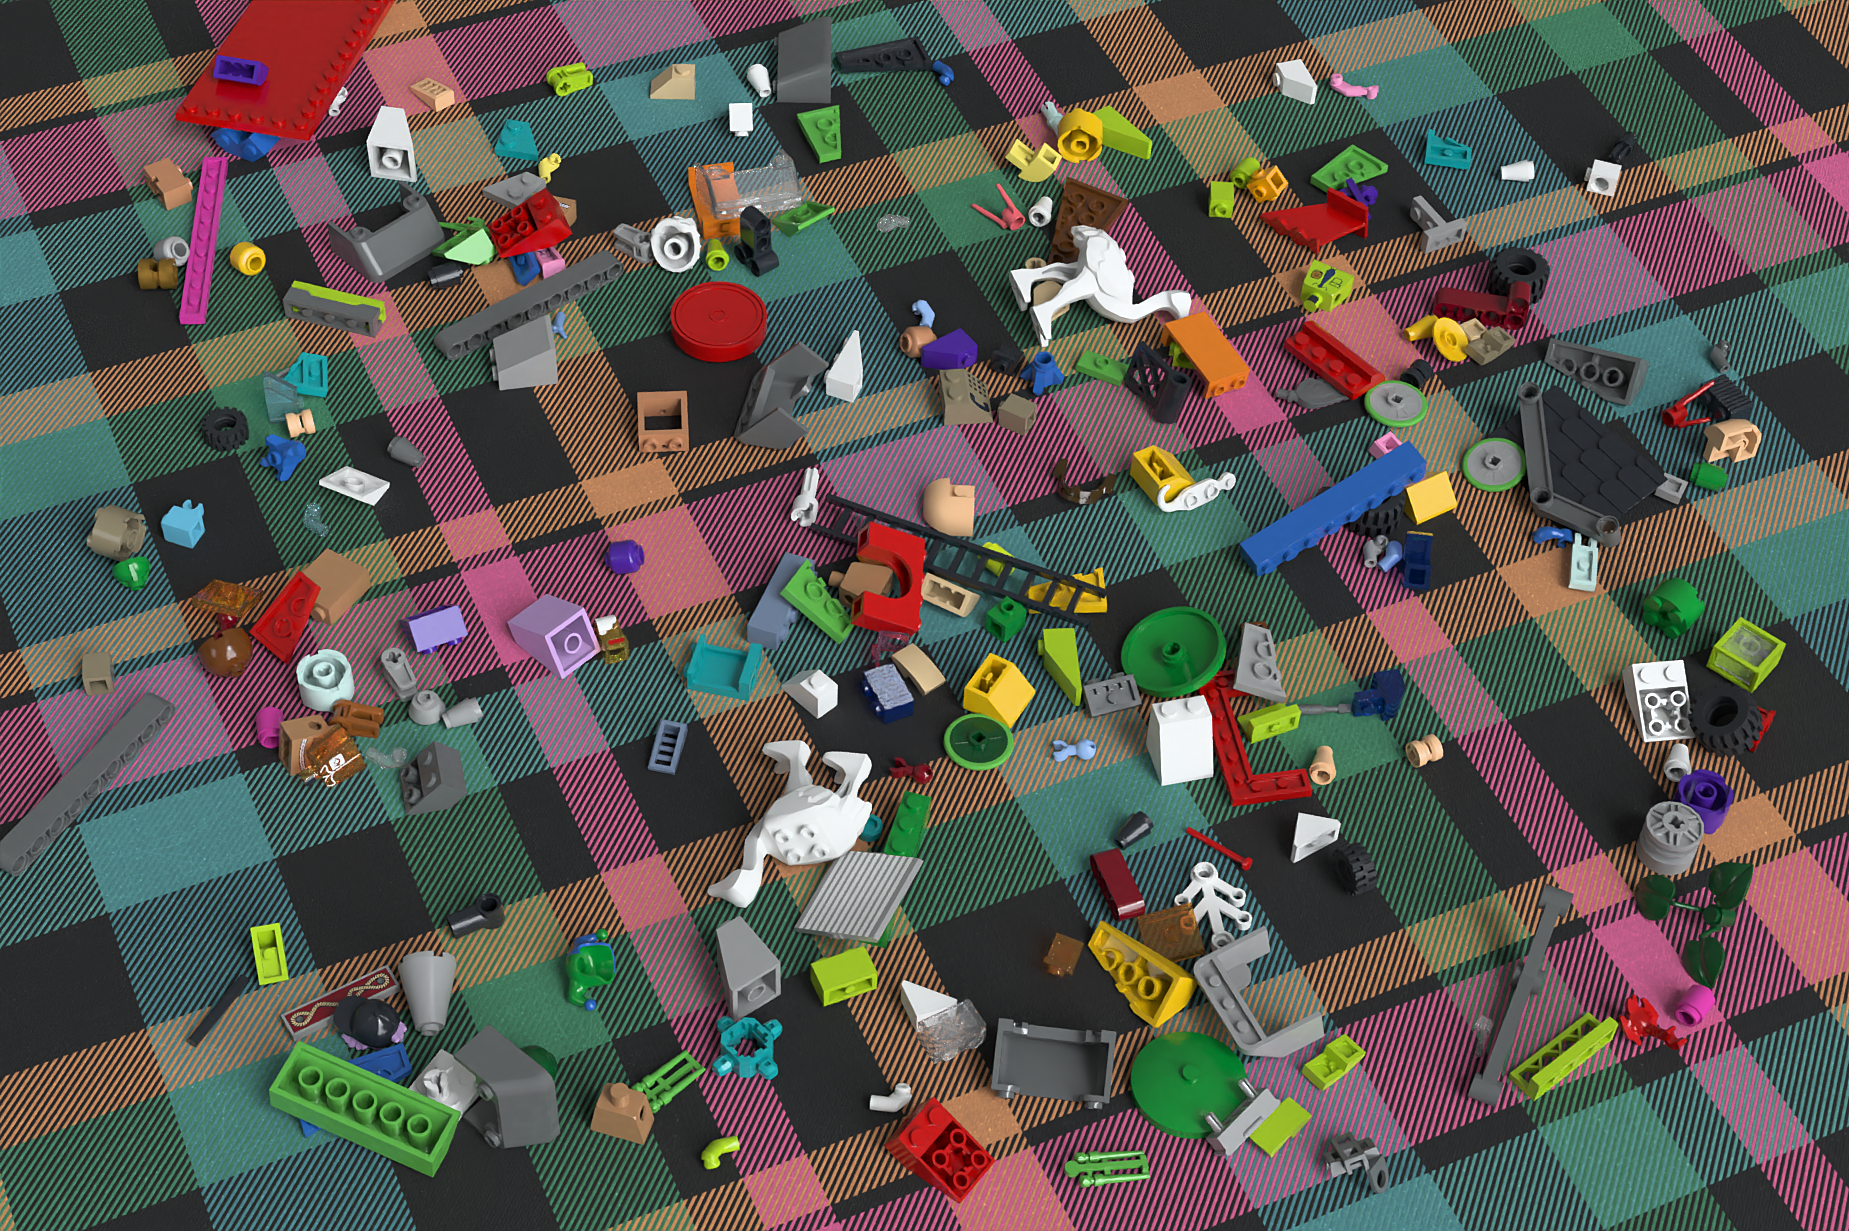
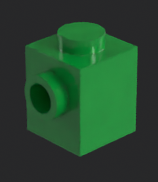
(1005, 619)

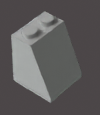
(525, 356)
(746, 968)

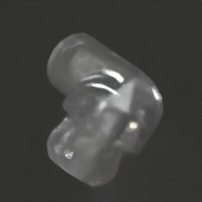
(890, 222)
(387, 761)

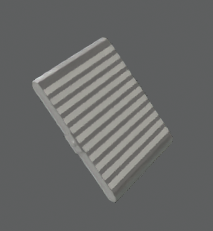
(858, 896)

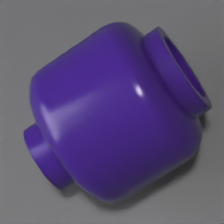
(624, 557)

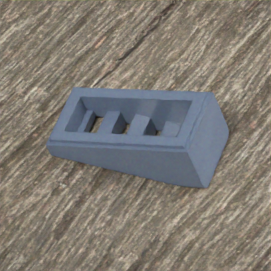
(671, 728)

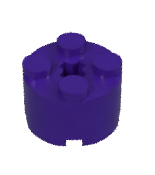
(1707, 796)

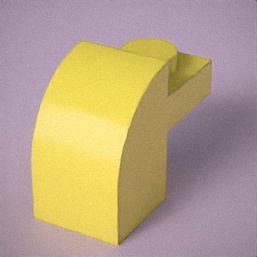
(1033, 165)

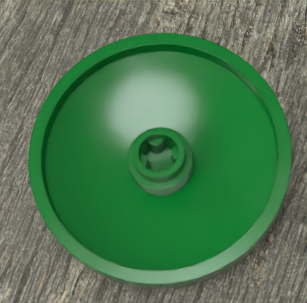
(1174, 651)
(1183, 1079)

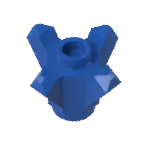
(1042, 372)
(283, 455)

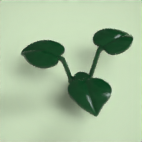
(1730, 884)

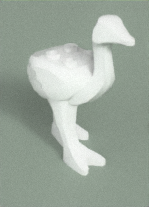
(1099, 279)
(803, 823)

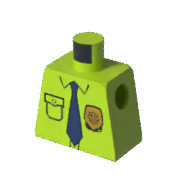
(1325, 287)

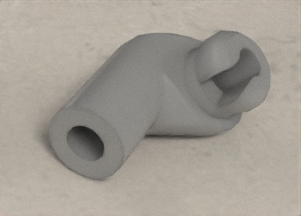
(1373, 549)

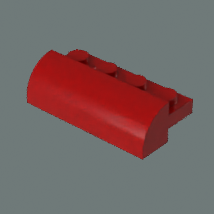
(1333, 360)

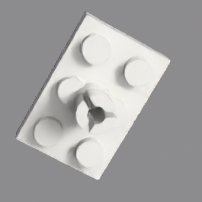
(447, 1083)

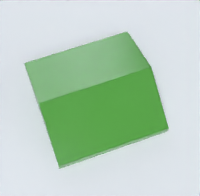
(802, 217)

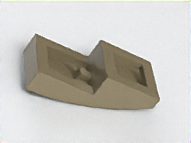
(1490, 346)

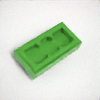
(1102, 368)

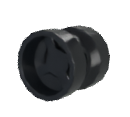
(1417, 374)

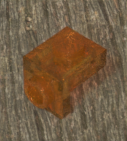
(1063, 955)

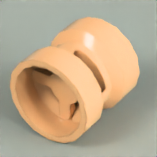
(294, 424)
(1422, 751)

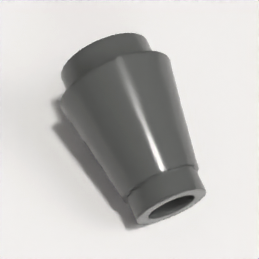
(406, 452)

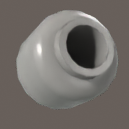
(172, 248)

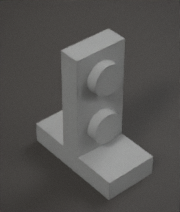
(1436, 232)

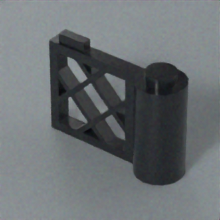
(1169, 391)

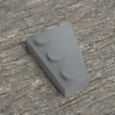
(1256, 665)

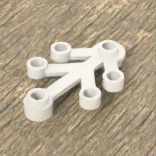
(1214, 905)

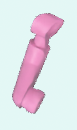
(1352, 91)

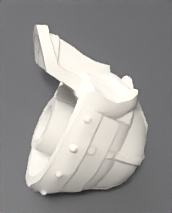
(676, 243)

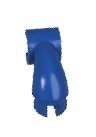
(1546, 532)

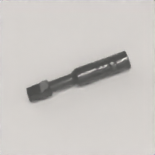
(1318, 709)

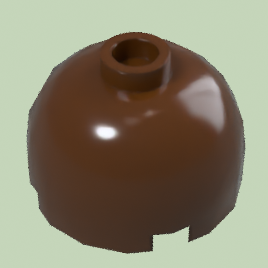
(227, 654)

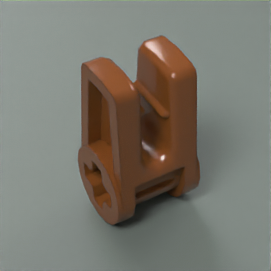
(357, 718)

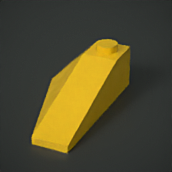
(1147, 979)

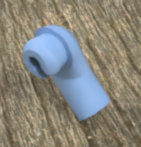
(923, 308)

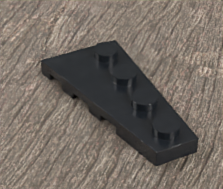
(887, 56)

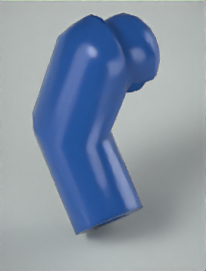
(945, 71)

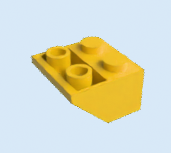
(1155, 469)
(998, 691)

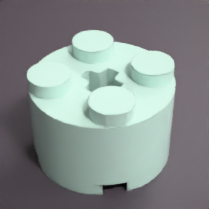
(325, 679)

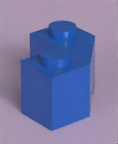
(243, 143)

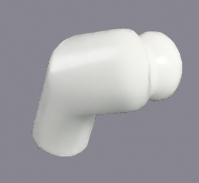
(894, 1101)

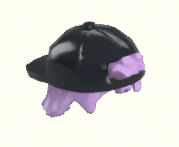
(368, 1023)

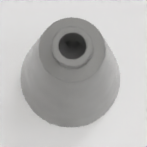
(428, 988)

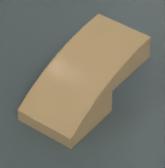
(919, 668)

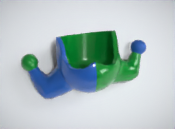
(589, 966)

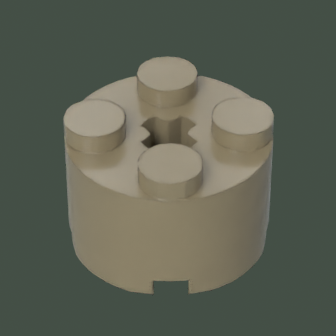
(116, 533)

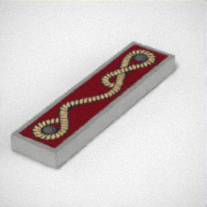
(320, 1011)

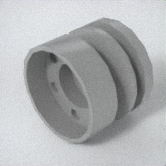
(1669, 838)

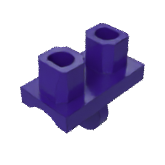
(1366, 195)

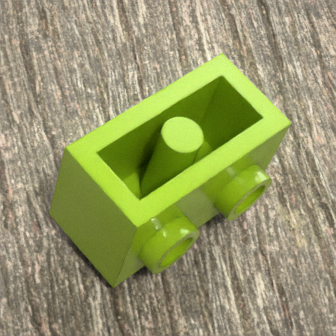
(843, 975)

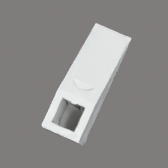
(846, 375)

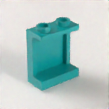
(723, 669)

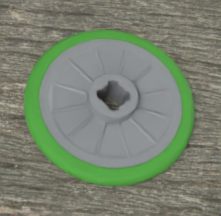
(1396, 403)
(1505, 454)

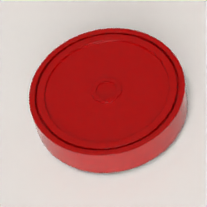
(718, 321)

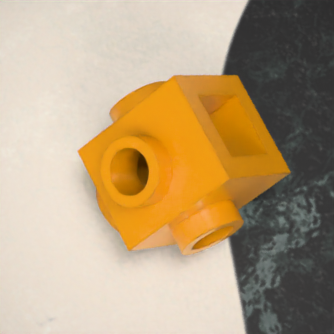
(1267, 184)

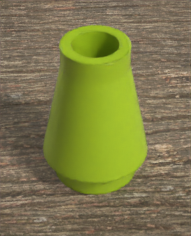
(716, 255)

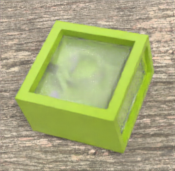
(1746, 654)

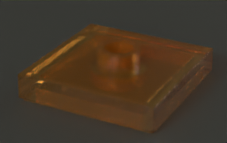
(227, 598)
(1172, 933)

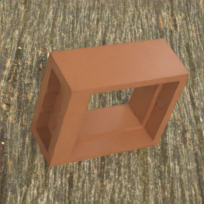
(662, 404)

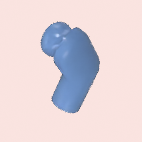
(1393, 555)

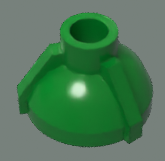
(132, 572)

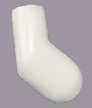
(340, 98)

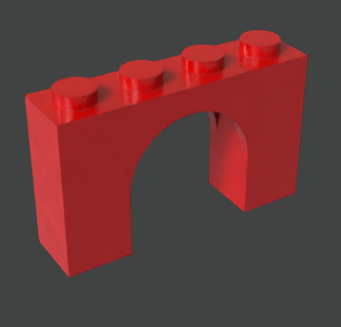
(905, 556)

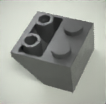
(433, 780)

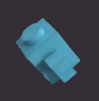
(183, 524)

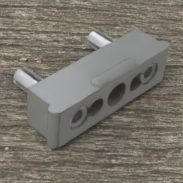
(1242, 1121)

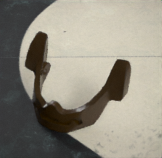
(1075, 493)

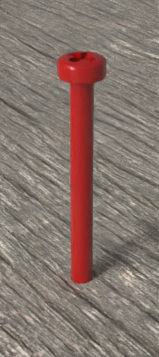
(1246, 863)

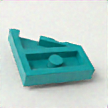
(517, 141)
(1446, 152)
(309, 375)

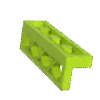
(1566, 1060)

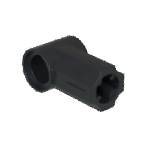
(477, 916)

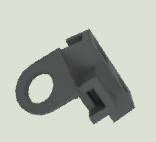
(1354, 1155)

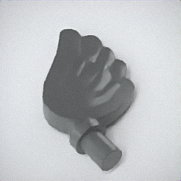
(1312, 394)

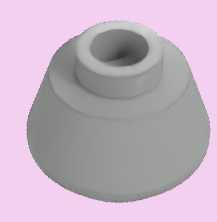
(426, 708)

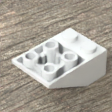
(1659, 700)

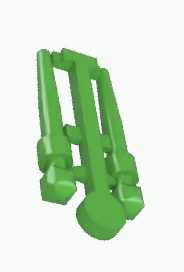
(665, 1097)
(1091, 1160)

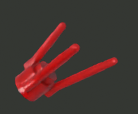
(1677, 413)

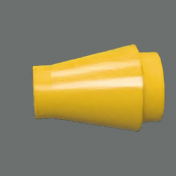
(1421, 329)

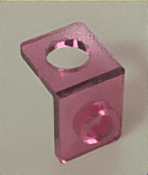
(884, 645)

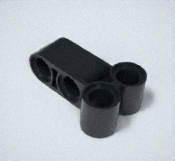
(756, 242)

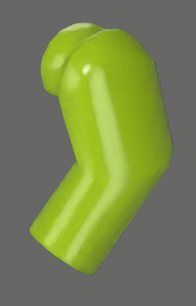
(716, 1148)

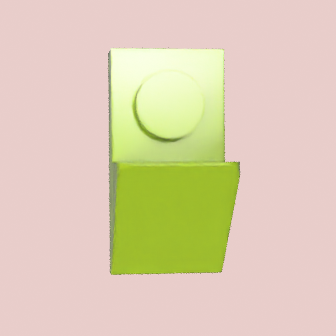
(269, 953)

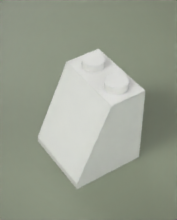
(391, 146)
(1181, 740)

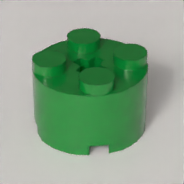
(1673, 607)

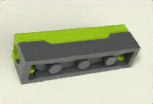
(334, 309)

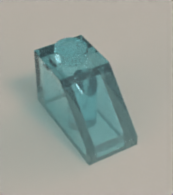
(280, 398)

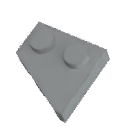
(514, 190)

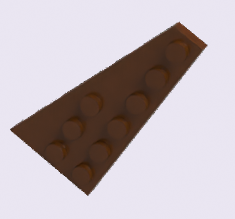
(1082, 206)

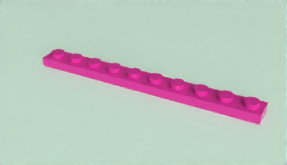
(204, 241)

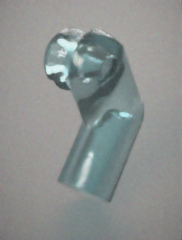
(312, 520)

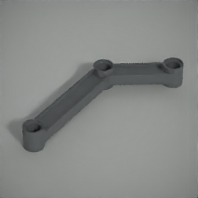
(1540, 479)
(1527, 980)

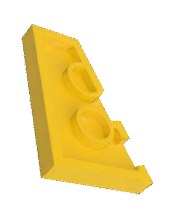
(1087, 604)

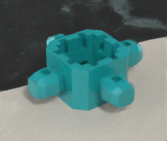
(746, 1066)

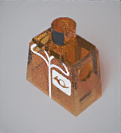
(332, 758)

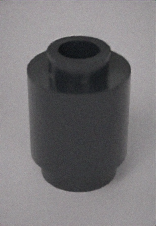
(445, 275)

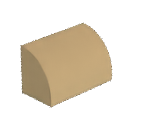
(948, 595)

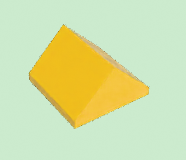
(1429, 497)

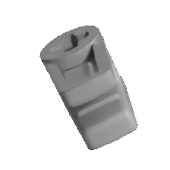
(634, 243)
(399, 674)

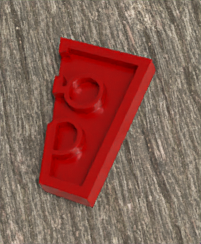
(287, 616)

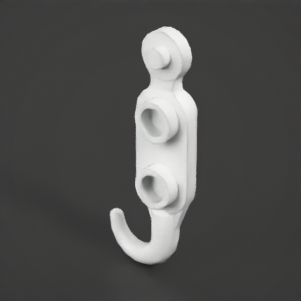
(1196, 494)

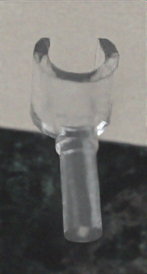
(1484, 1027)

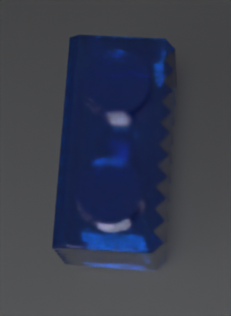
(887, 693)

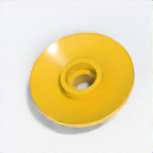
(1450, 339)

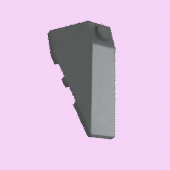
(1604, 372)

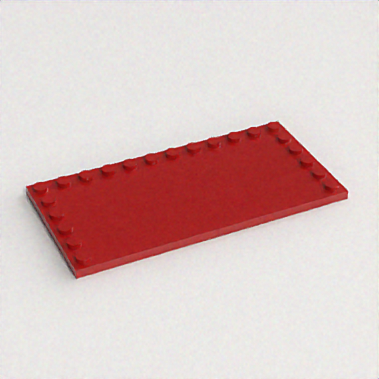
(308, 56)

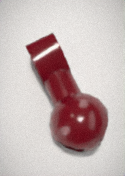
(226, 622)
(921, 773)

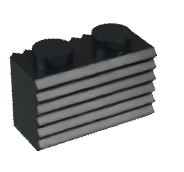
(1726, 400)

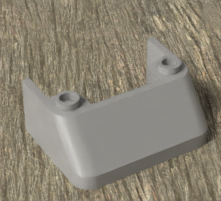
(1224, 975)

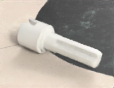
(805, 505)

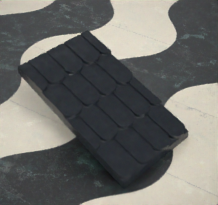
(1587, 458)

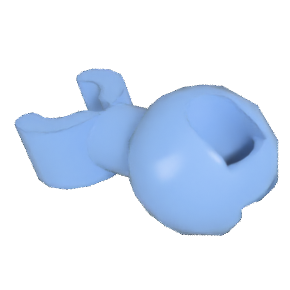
(1083, 749)

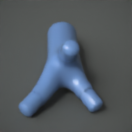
(557, 326)

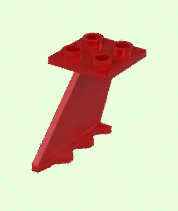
(1320, 222)

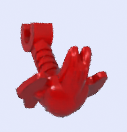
(1642, 1022)

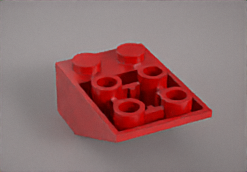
(530, 226)
(940, 1150)

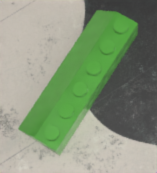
(364, 1108)

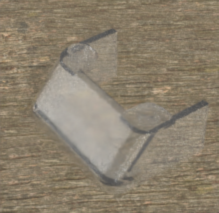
(765, 188)

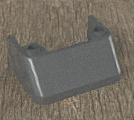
(394, 246)
(772, 396)
(515, 1092)

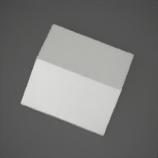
(356, 484)

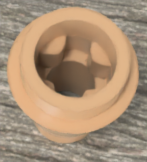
(1323, 768)

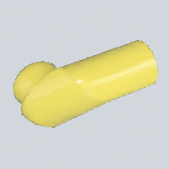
(548, 165)

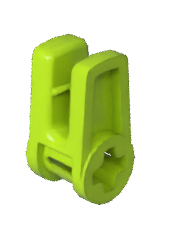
(571, 78)

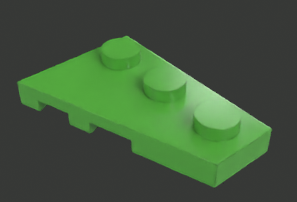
(822, 132)
(1350, 163)
(813, 601)

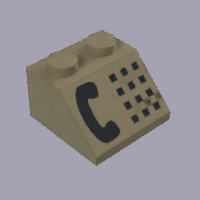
(963, 398)

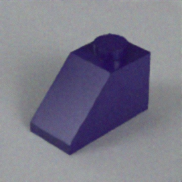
(950, 352)

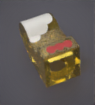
(610, 638)

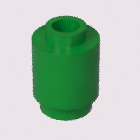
(1708, 476)

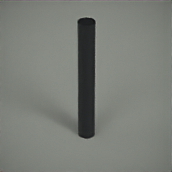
(219, 1009)

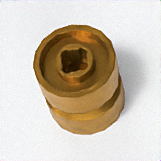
(157, 273)

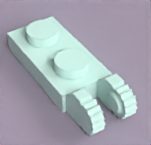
(1583, 564)

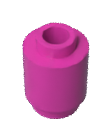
(268, 726)
(1695, 1005)

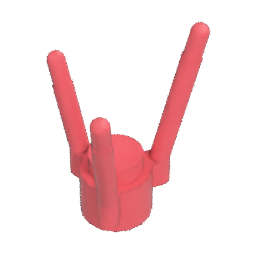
(1010, 216)

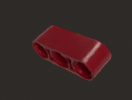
(1117, 884)

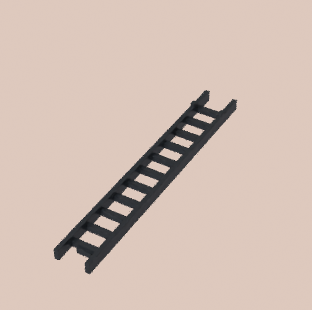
(985, 553)

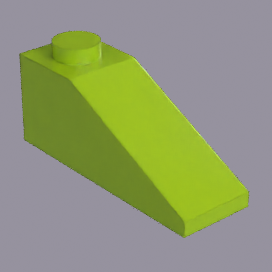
(1123, 135)
(1061, 660)

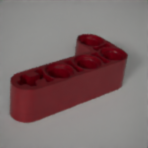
(1488, 309)

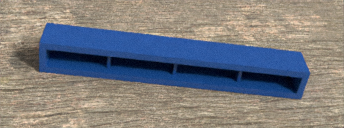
(1333, 509)

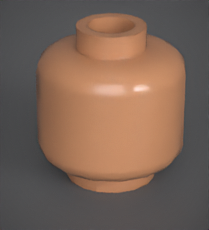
(914, 339)

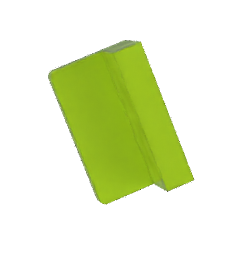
(1269, 721)

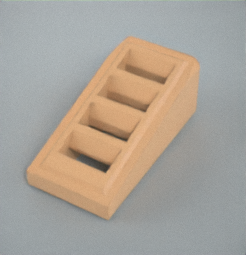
(433, 94)

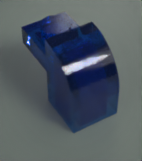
(1416, 560)
(1382, 698)

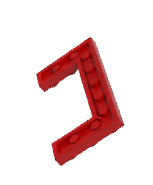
(1237, 774)

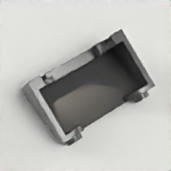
(804, 63)
(1053, 1063)

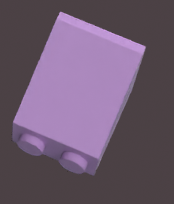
(555, 634)

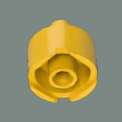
(1080, 136)

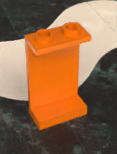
(709, 225)
(1208, 353)

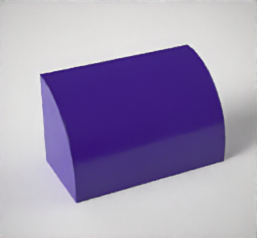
(240, 70)

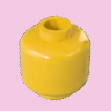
(247, 258)

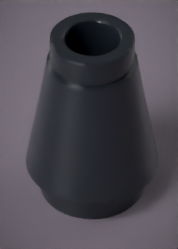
(1133, 830)

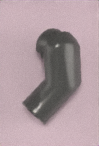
(1718, 356)

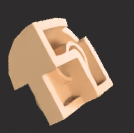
(1732, 438)
(949, 507)

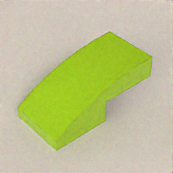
(1334, 1062)
(1280, 1126)

